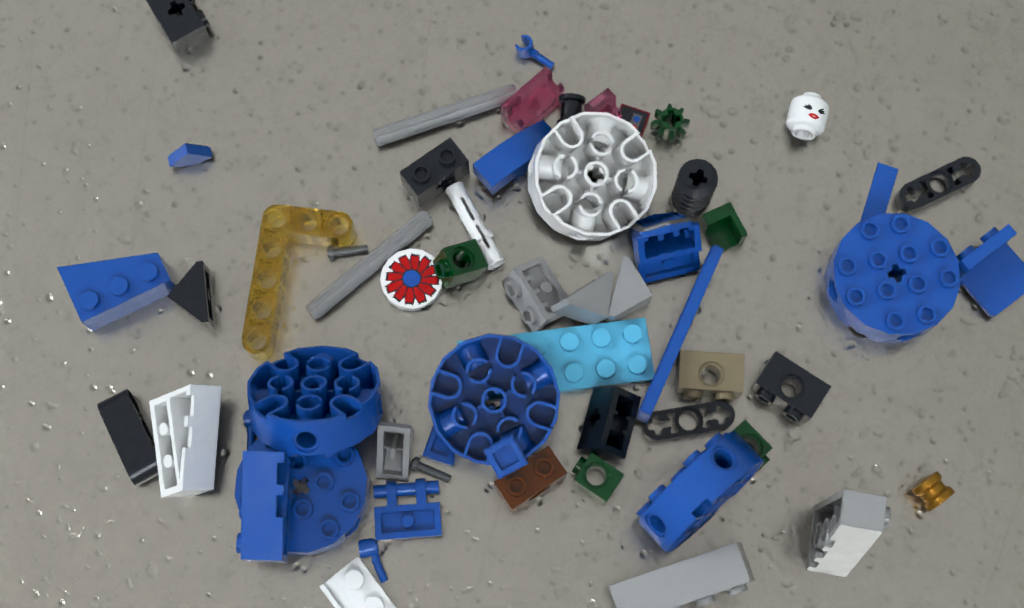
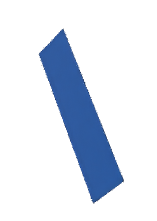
(880, 191)

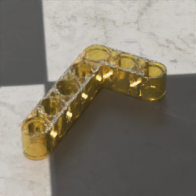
(278, 266)

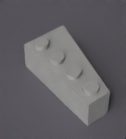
(845, 530)
(687, 581)

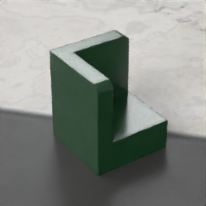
(723, 227)

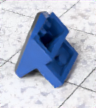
(665, 245)

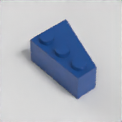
(116, 287)
(265, 506)

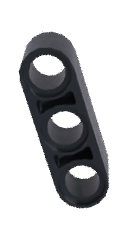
(130, 436)

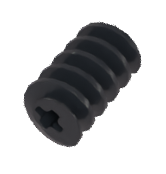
(694, 187)

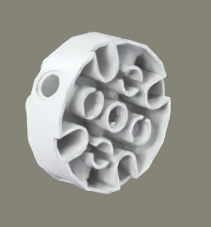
(618, 162)

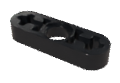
(944, 173)
(712, 425)

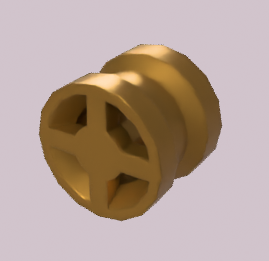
(933, 491)

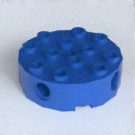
(896, 307)
(508, 368)
(315, 401)
(699, 489)
(333, 504)

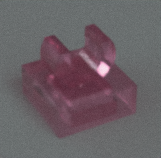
(604, 103)

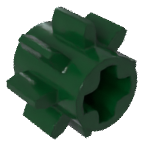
(662, 126)

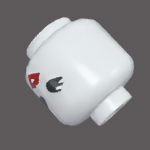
(807, 116)

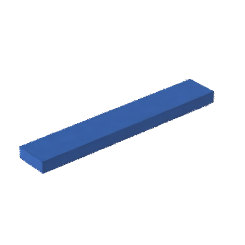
(679, 334)

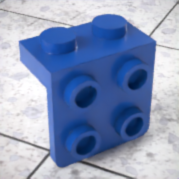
(992, 271)

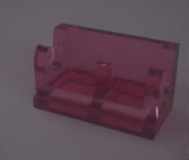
(532, 101)

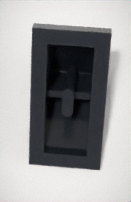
(195, 295)

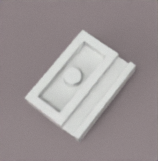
(355, 588)

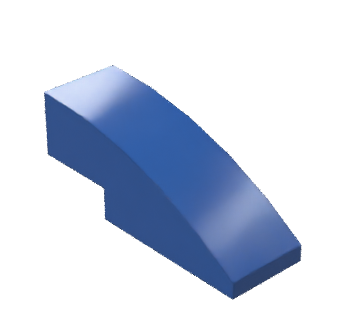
(510, 157)

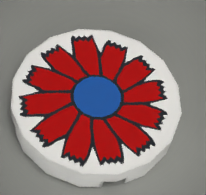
(410, 280)

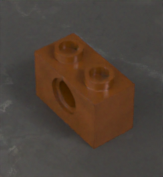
(530, 480)

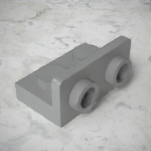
(533, 292)

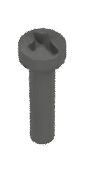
(346, 251)
(415, 464)

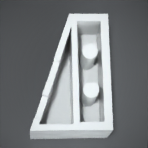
(186, 439)

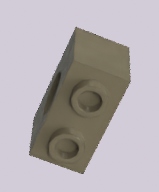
(726, 367)

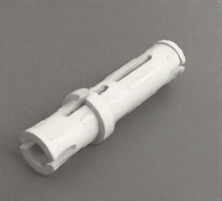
(475, 224)

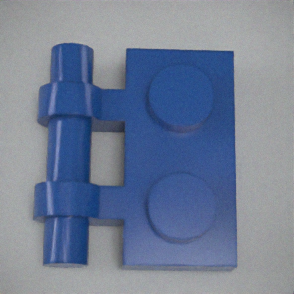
(407, 520)

